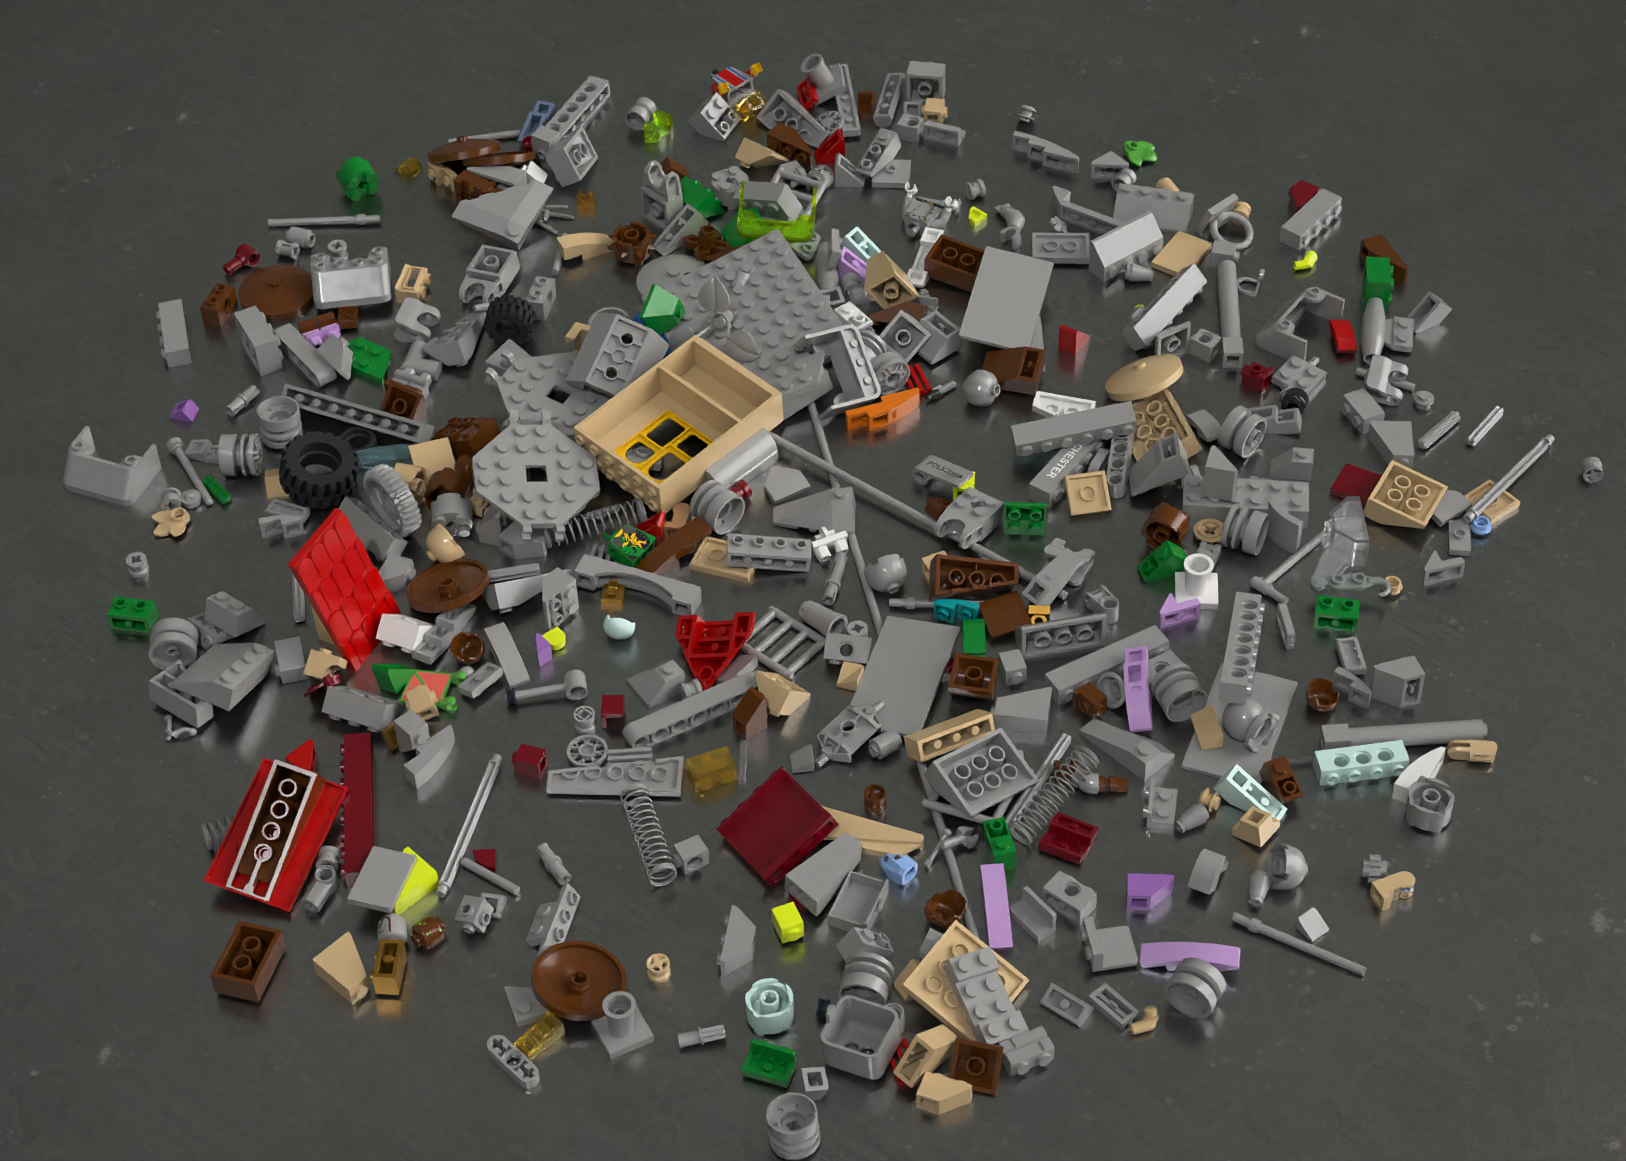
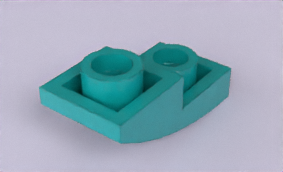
(951, 609)

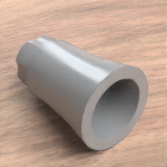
(822, 618)

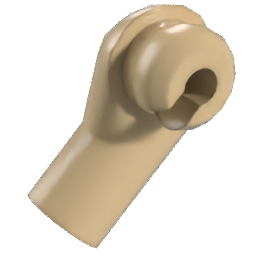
(1147, 1023)

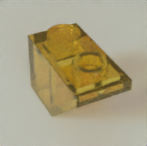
(751, 104)

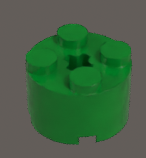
(357, 178)

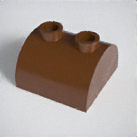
(974, 676)

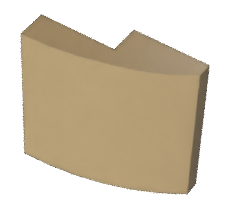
(432, 455)

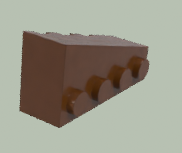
(969, 576)

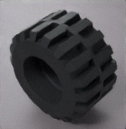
(509, 319)

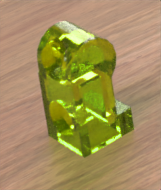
(658, 127)

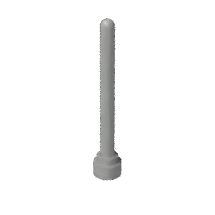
(176, 447)

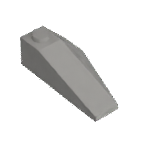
(787, 110)
(828, 508)

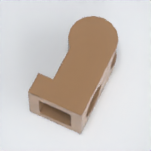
(680, 517)

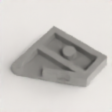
(524, 1005)

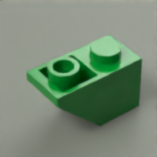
(1162, 562)
(999, 843)

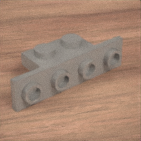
(553, 920)

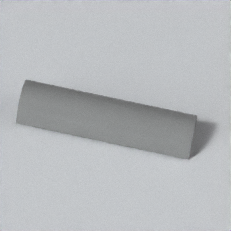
(888, 99)

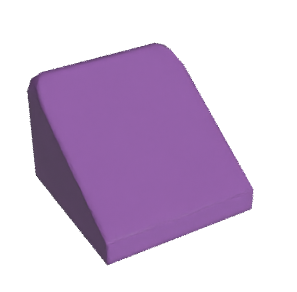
(184, 411)
(543, 649)

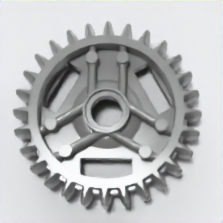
(392, 499)

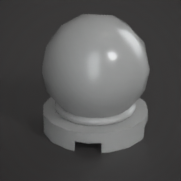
(1250, 723)

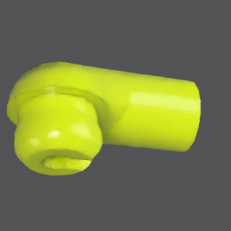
(1307, 263)

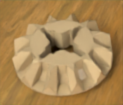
(1210, 525)

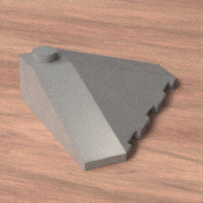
(505, 214)

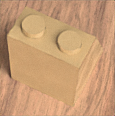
(887, 282)

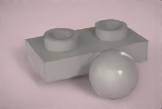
(478, 681)

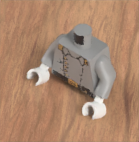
(921, 213)

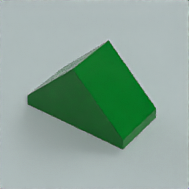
(392, 676)

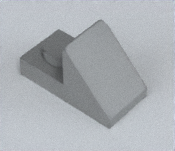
(1440, 571)

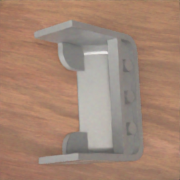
(1278, 331)
(850, 363)
(106, 479)

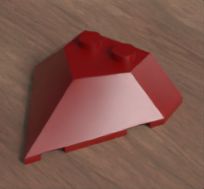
(712, 644)

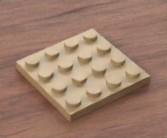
(933, 990)

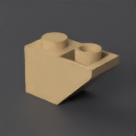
(942, 1094)

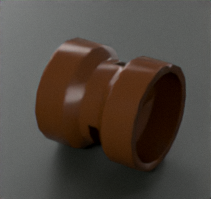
(875, 799)

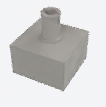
(925, 81)

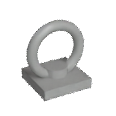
(1219, 215)

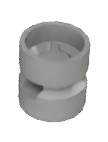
(640, 113)

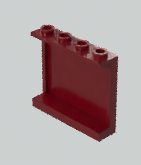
(777, 826)

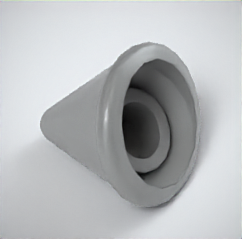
(1113, 687)

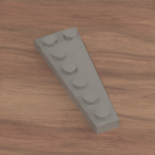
(659, 777)

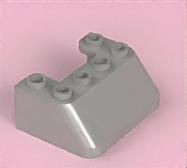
(351, 281)

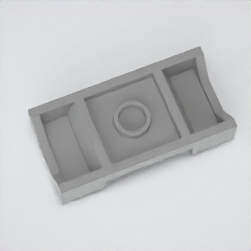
(984, 996)

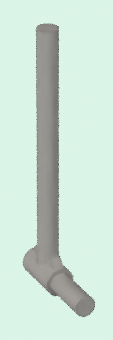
(1265, 585)

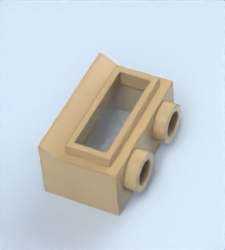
(412, 283)

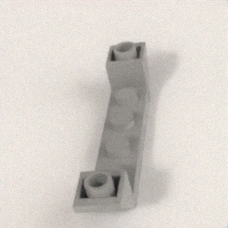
(1079, 215)

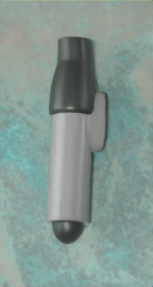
(940, 390)

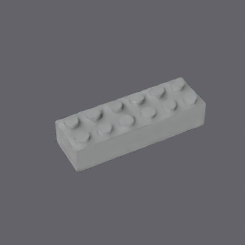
(1250, 494)

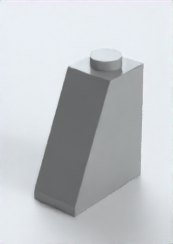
(1393, 441)
(1024, 711)

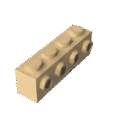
(948, 735)

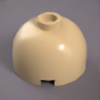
(442, 546)

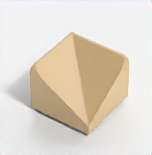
(850, 675)

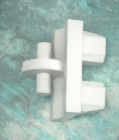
(827, 541)

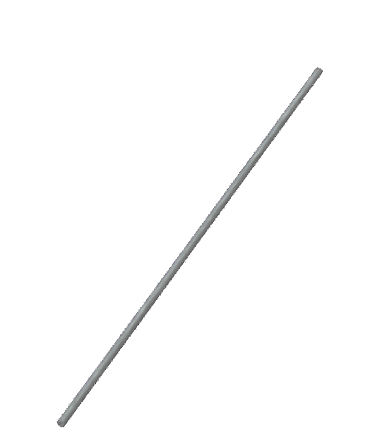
(893, 502)

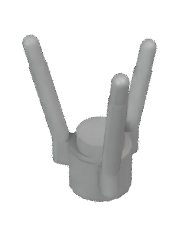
(544, 215)

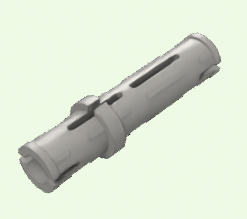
(832, 584)

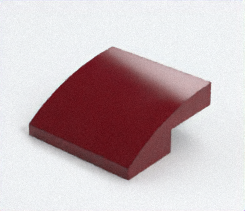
(1068, 838)

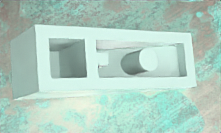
(860, 244)
(1244, 792)

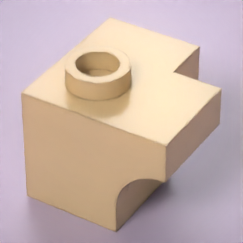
(322, 663)
(1256, 826)

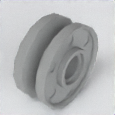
(890, 372)

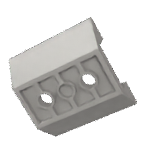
(605, 351)

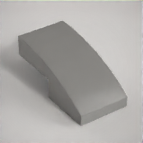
(1206, 425)
(203, 451)
(287, 524)
(1349, 683)

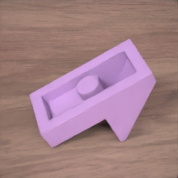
(853, 264)
(1177, 613)

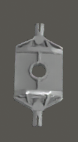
(841, 744)

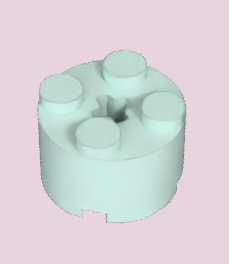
(769, 1006)

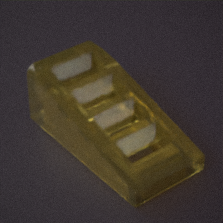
(542, 1024)

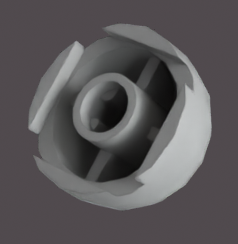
(887, 573)
(1286, 867)

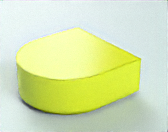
(556, 638)

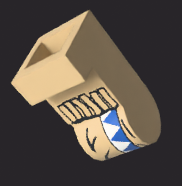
(1392, 888)

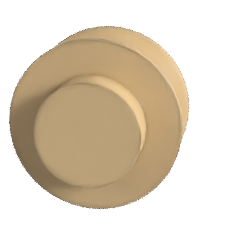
(1210, 800)

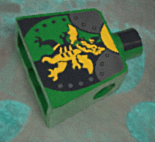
(628, 545)

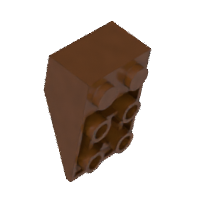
(1016, 368)
(468, 434)

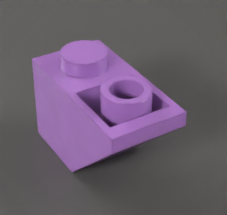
(1147, 890)

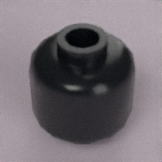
(1295, 398)

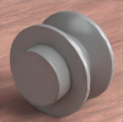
(1026, 113)

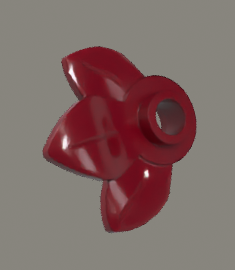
(328, 680)

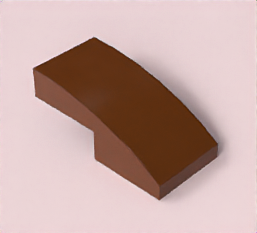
(348, 317)

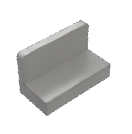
(943, 133)
(1033, 915)

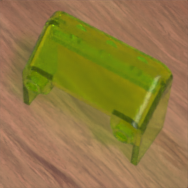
(793, 231)

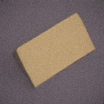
(1207, 728)

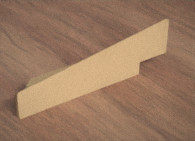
(875, 837)

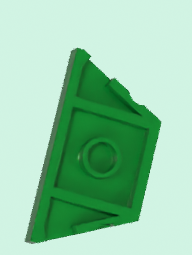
(369, 359)

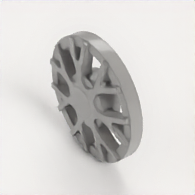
(828, 123)
(587, 751)

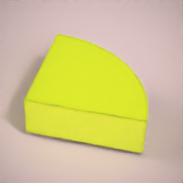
(976, 217)

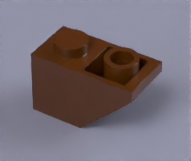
(750, 714)
(1280, 780)

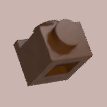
(1090, 700)

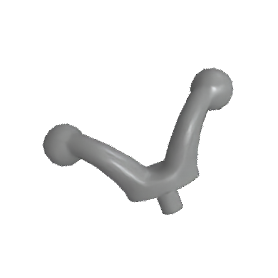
(168, 719)

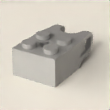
(660, 195)
(489, 274)
(970, 517)

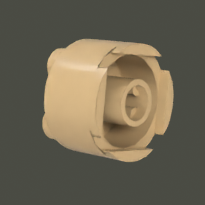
(415, 478)

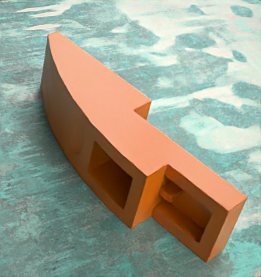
(889, 410)

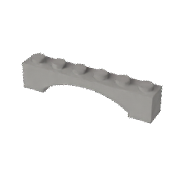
(680, 596)

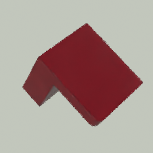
(612, 707)

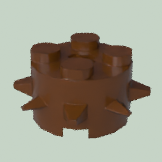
(632, 243)

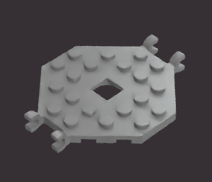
(531, 380)
(502, 478)

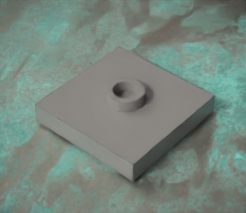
(893, 175)

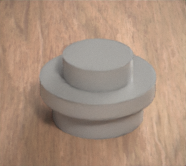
(1423, 399)

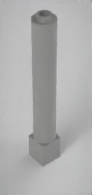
(1232, 342)
(1413, 734)

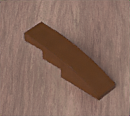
(678, 544)

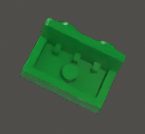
(769, 1063)

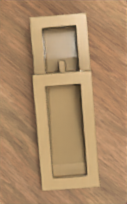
(584, 245)

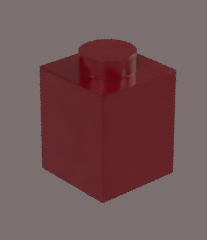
(530, 761)

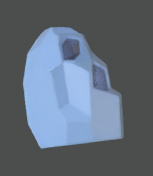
(899, 868)

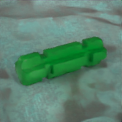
(216, 489)

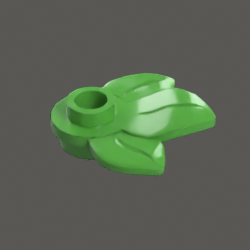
(1139, 152)

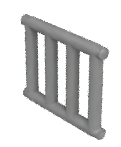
(820, 185)
(788, 622)
(931, 803)

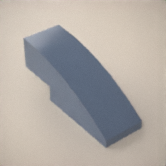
(542, 113)

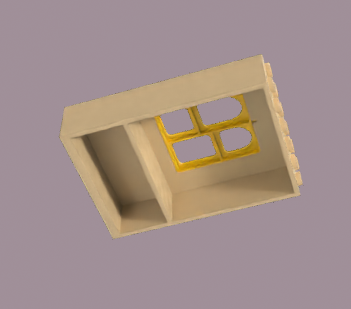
(699, 392)

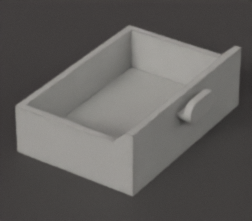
(858, 902)

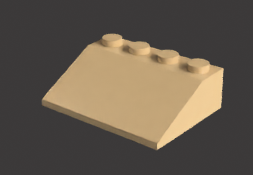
(1158, 418)

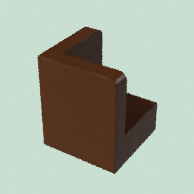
(866, 104)

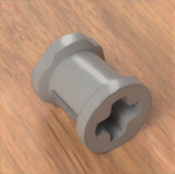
(287, 249)

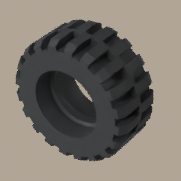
(320, 450)

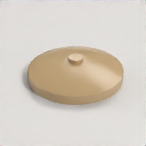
(1144, 377)

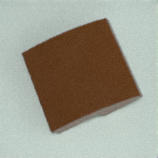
(1003, 614)

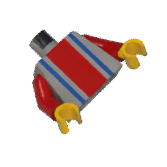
(733, 83)

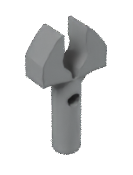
(964, 836)

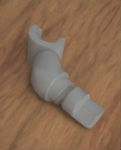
(1015, 223)

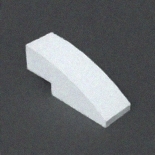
(1422, 768)

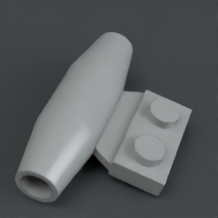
(826, 261)
(1379, 331)

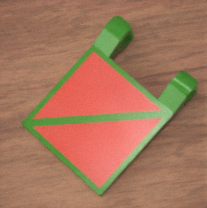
(439, 683)

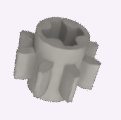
(1374, 868)

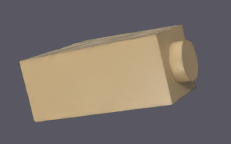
(342, 969)
(925, 1054)

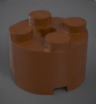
(446, 482)
(1165, 524)

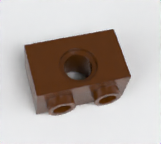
(219, 305)

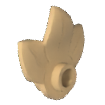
(171, 522)

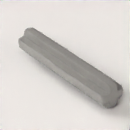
(1484, 426)
(1438, 430)
(514, 572)
(298, 601)

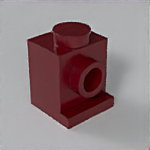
(1256, 376)

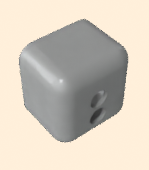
(868, 1027)

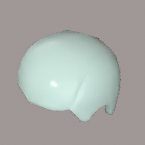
(618, 628)

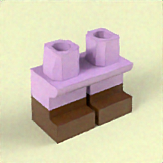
(318, 335)

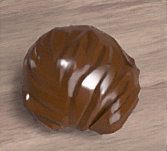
(945, 908)

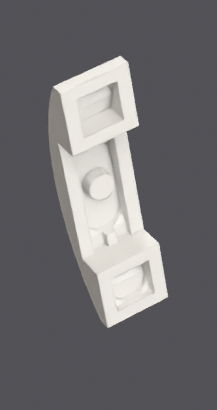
(917, 274)

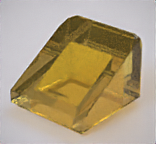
(409, 167)

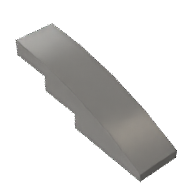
(1046, 151)
(440, 636)

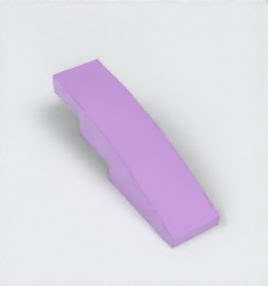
(996, 906)
(1172, 953)

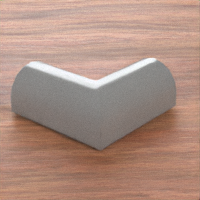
(418, 360)

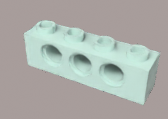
(1360, 762)

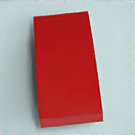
(1343, 336)

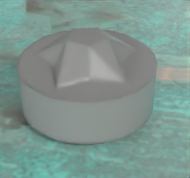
(191, 499)

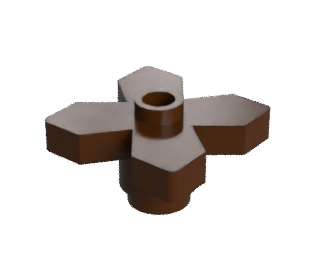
(706, 242)

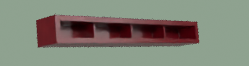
(357, 804)

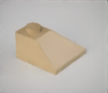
(758, 155)
(781, 694)

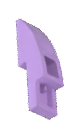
(1137, 689)

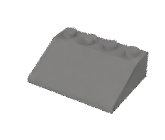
(226, 673)
(981, 773)

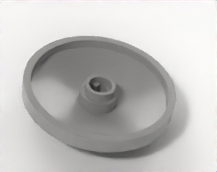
(664, 271)

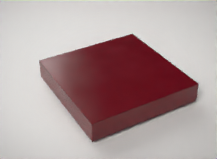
(1355, 482)

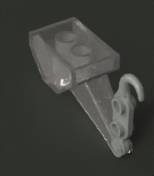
(1345, 548)

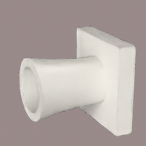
(1197, 582)

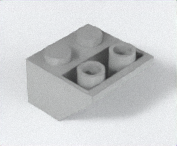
(714, 118)
(942, 340)
(558, 597)
(1398, 682)

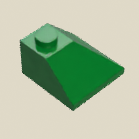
(661, 310)

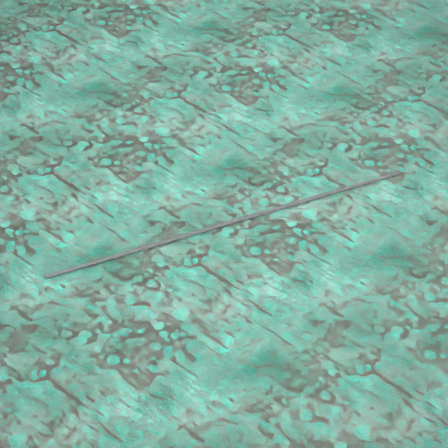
(922, 767)

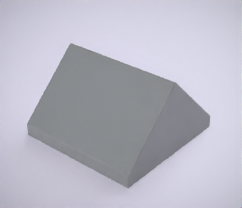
(904, 335)
(1219, 477)

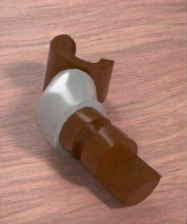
(1094, 783)

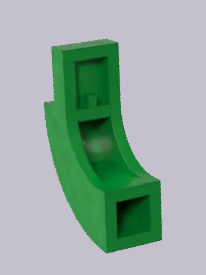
(974, 637)

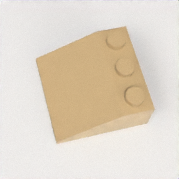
(1404, 498)

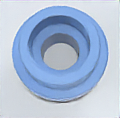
(1480, 525)

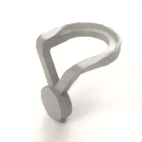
(1249, 292)

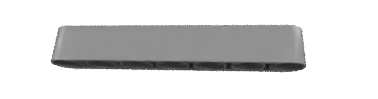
(689, 712)

